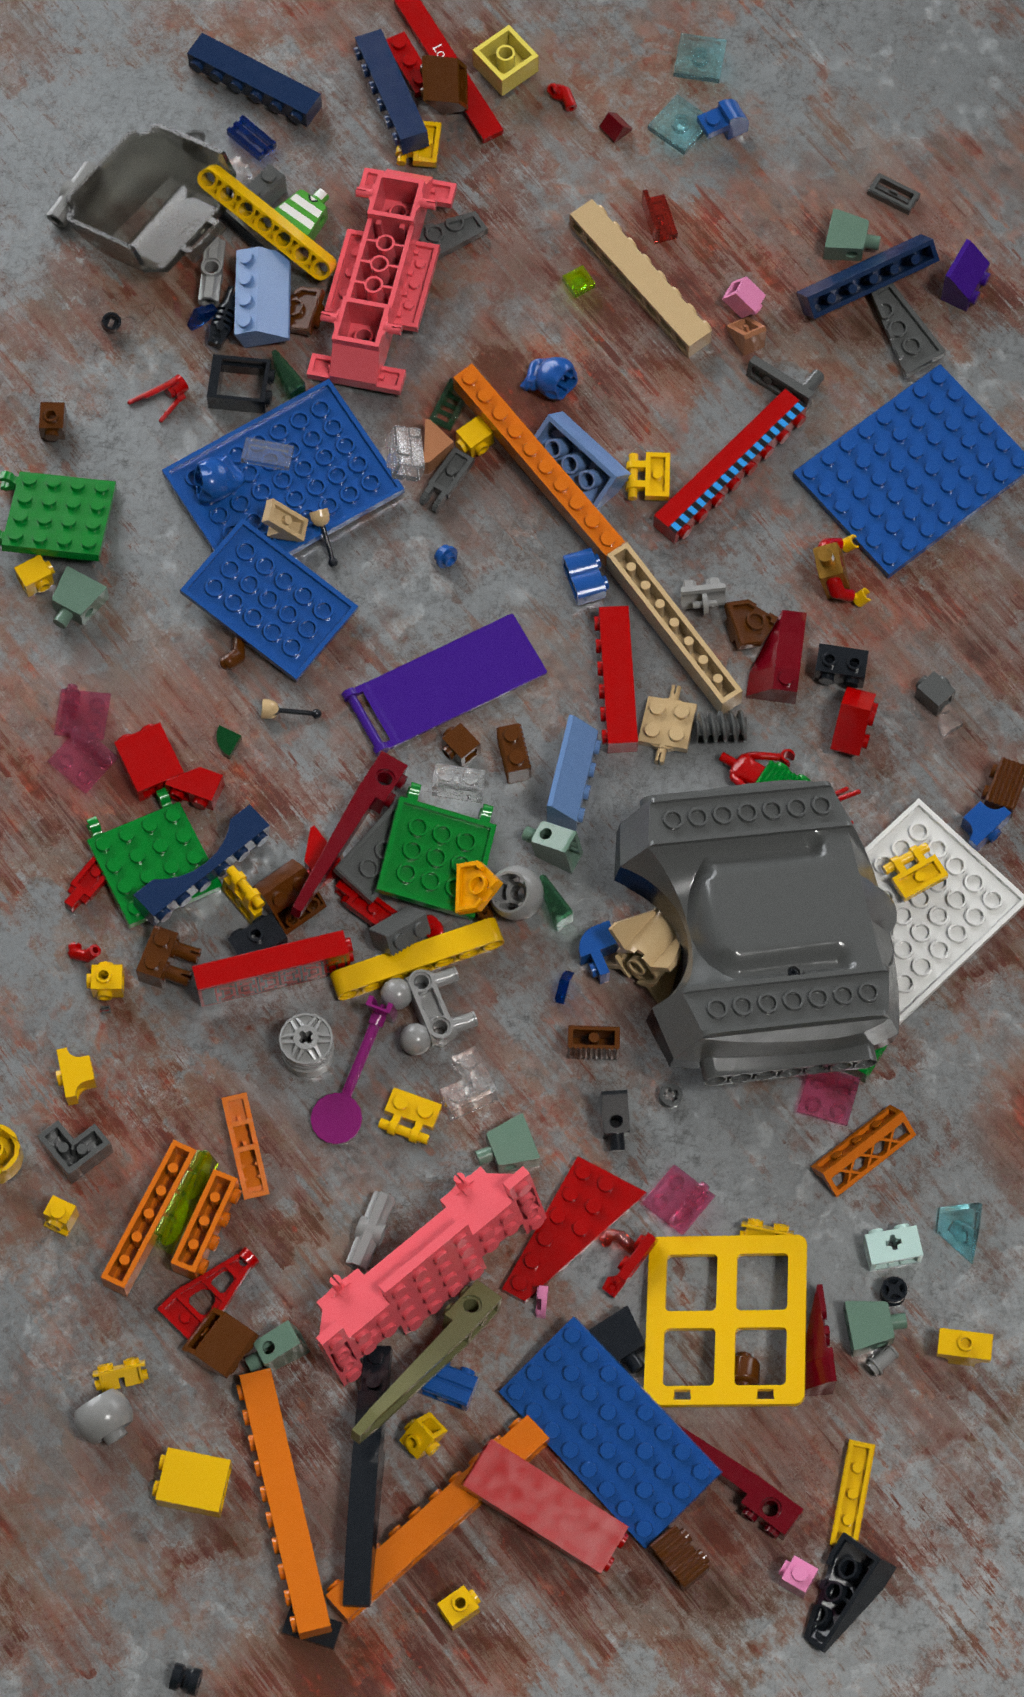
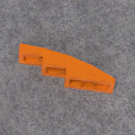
(245, 1146)

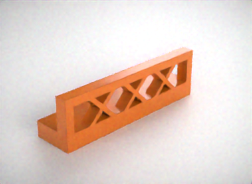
(864, 1139)

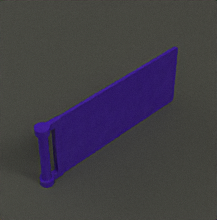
(447, 682)

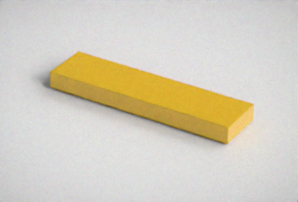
(852, 1490)

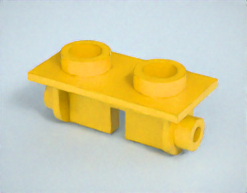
(756, 1227)
(110, 1374)

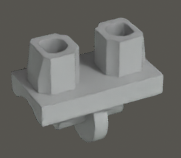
(703, 596)

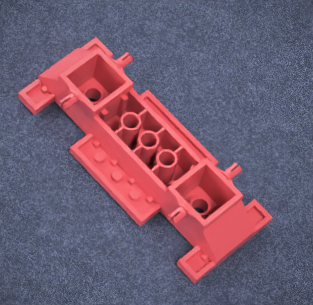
(381, 280)
(425, 1267)

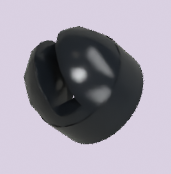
(105, 321)

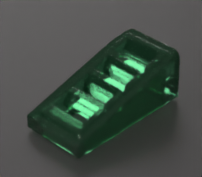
(290, 380)
(443, 402)
(558, 908)

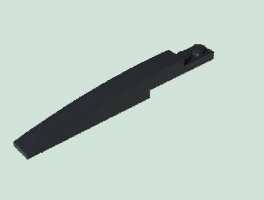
(366, 1485)

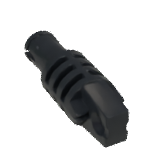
(223, 320)

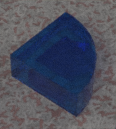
(201, 316)
(564, 986)

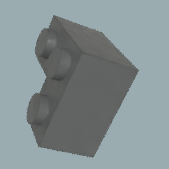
(75, 1155)

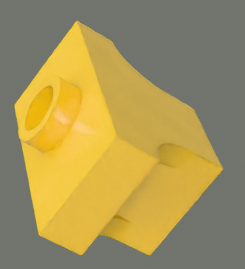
(75, 1075)
(964, 1347)

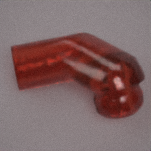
(617, 1236)

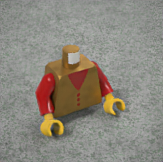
(833, 571)

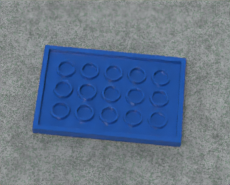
(269, 599)

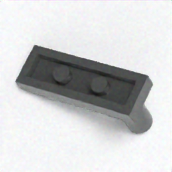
(778, 381)

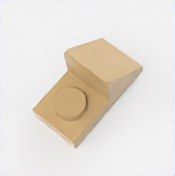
(284, 522)

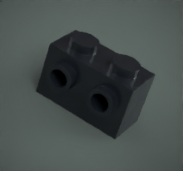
(841, 666)

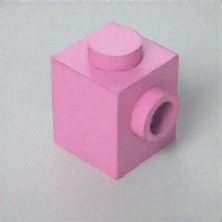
(744, 297)
(797, 1576)

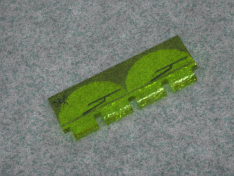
(183, 1205)

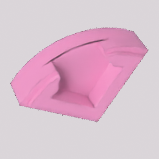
(541, 1303)

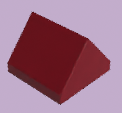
(614, 127)

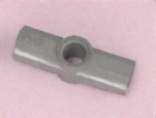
(59, 210)
(211, 282)
(370, 1231)

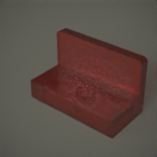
(659, 217)

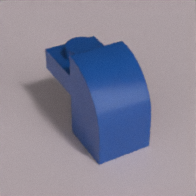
(725, 119)
(595, 945)

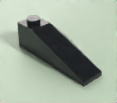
(850, 1585)

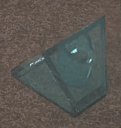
(960, 1227)

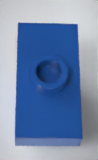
(984, 824)

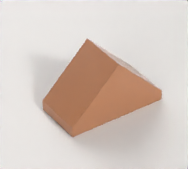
(747, 335)
(436, 446)

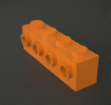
(205, 1224)

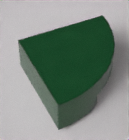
(227, 741)

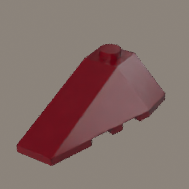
(779, 662)

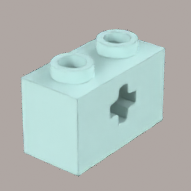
(882, 1256)

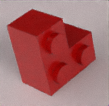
(854, 716)

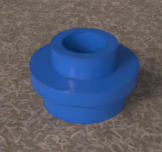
(445, 556)

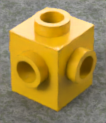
(106, 980)
(423, 1435)

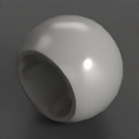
(508, 893)
(104, 1417)

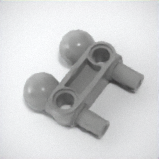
(429, 1008)

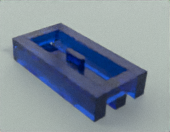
(232, 132)

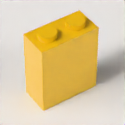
(192, 1482)

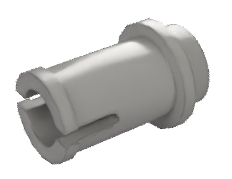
(881, 1360)

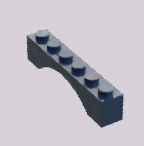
(163, 896)

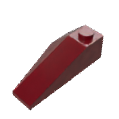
(820, 1364)

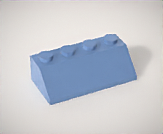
(262, 296)
(582, 458)
(572, 774)

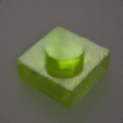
(578, 281)

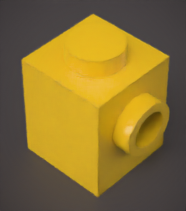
(474, 437)
(35, 575)
(459, 1607)

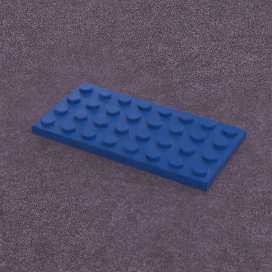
(611, 1432)

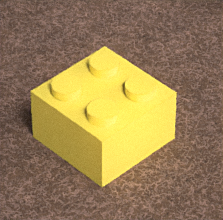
(505, 60)

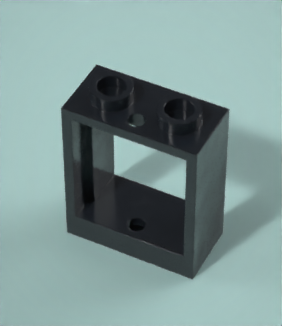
(240, 365)

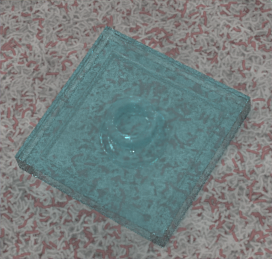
(700, 58)
(678, 124)

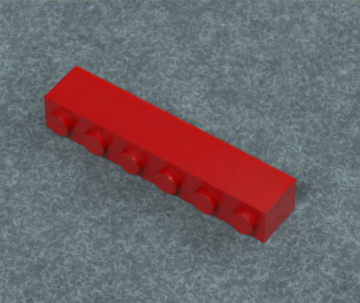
(618, 679)

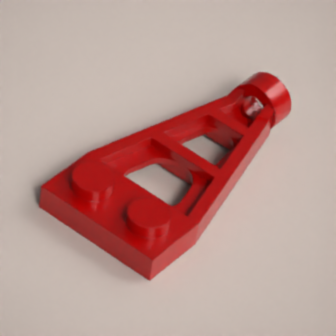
(183, 1315)

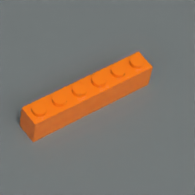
(139, 1235)

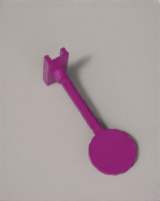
(337, 1115)

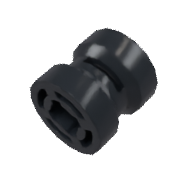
(190, 1683)

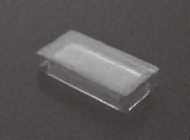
(267, 453)

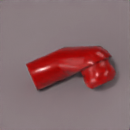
(562, 94)
(76, 953)

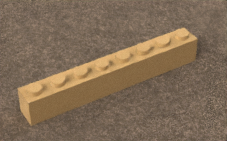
(640, 278)
(674, 628)

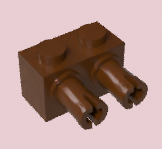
(158, 957)

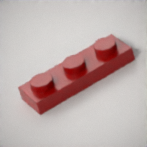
(407, 61)

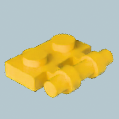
(426, 156)
(656, 476)
(917, 878)
(242, 894)
(412, 1109)

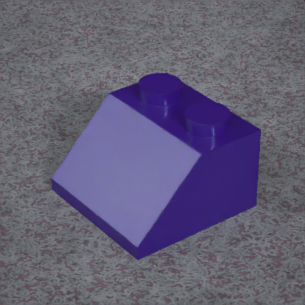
(966, 277)

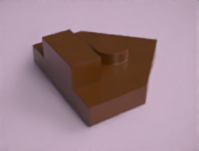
(306, 309)
(747, 623)

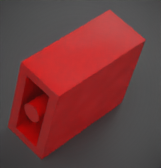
(148, 759)

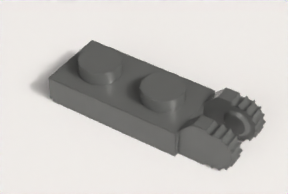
(447, 478)

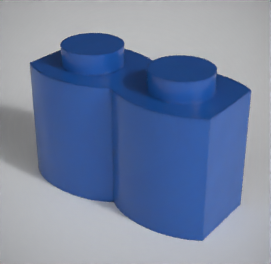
(584, 576)

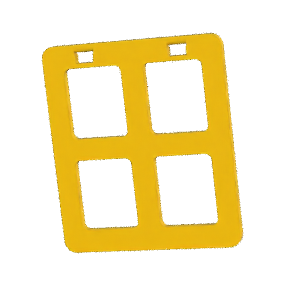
(727, 1320)

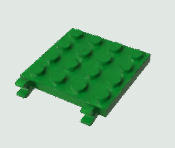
(57, 515)
(145, 850)
(425, 850)

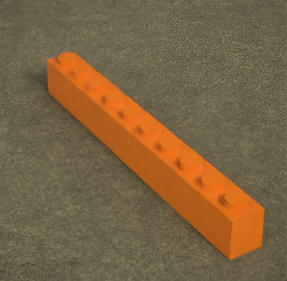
(537, 462)
(285, 1504)
(435, 1521)

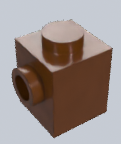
(53, 421)
(460, 745)

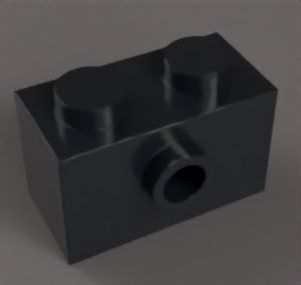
(261, 934)

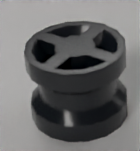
(896, 1287)

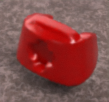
(435, 926)

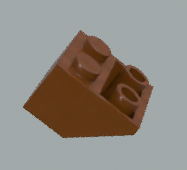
(444, 84)
(281, 891)
(220, 1343)

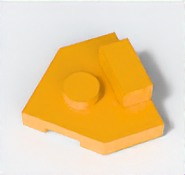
(474, 887)

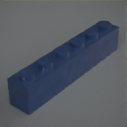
(254, 80)
(391, 92)
(868, 276)

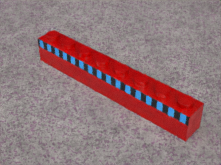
(730, 466)

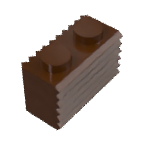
(514, 753)
(1006, 785)
(593, 1042)
(680, 1557)

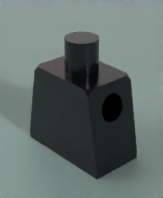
(615, 1108)
(622, 1339)

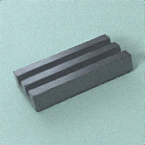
(891, 196)

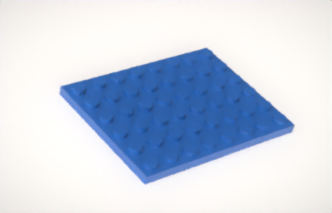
(330, 469)
(913, 470)

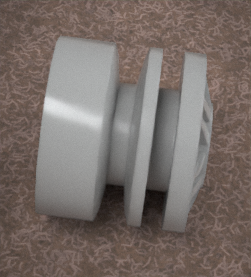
(307, 1059)

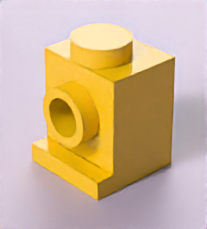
(60, 1216)

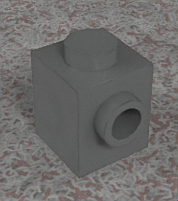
(934, 692)

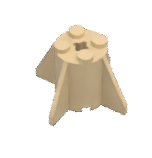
(647, 952)

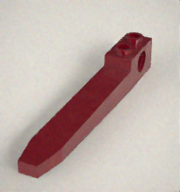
(368, 796)
(755, 1491)

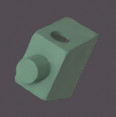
(848, 237)
(77, 598)
(555, 845)
(510, 1146)
(871, 1325)
(287, 1347)

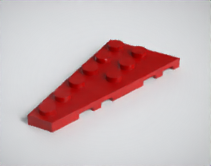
(575, 1219)

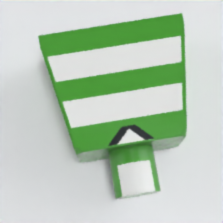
(306, 211)

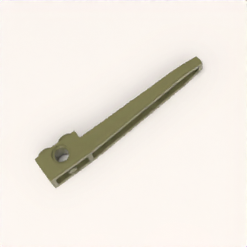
(459, 1330)

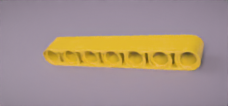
(256, 221)
(425, 955)

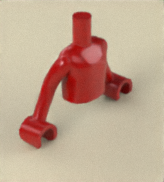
(747, 770)

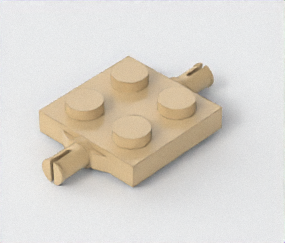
(667, 724)

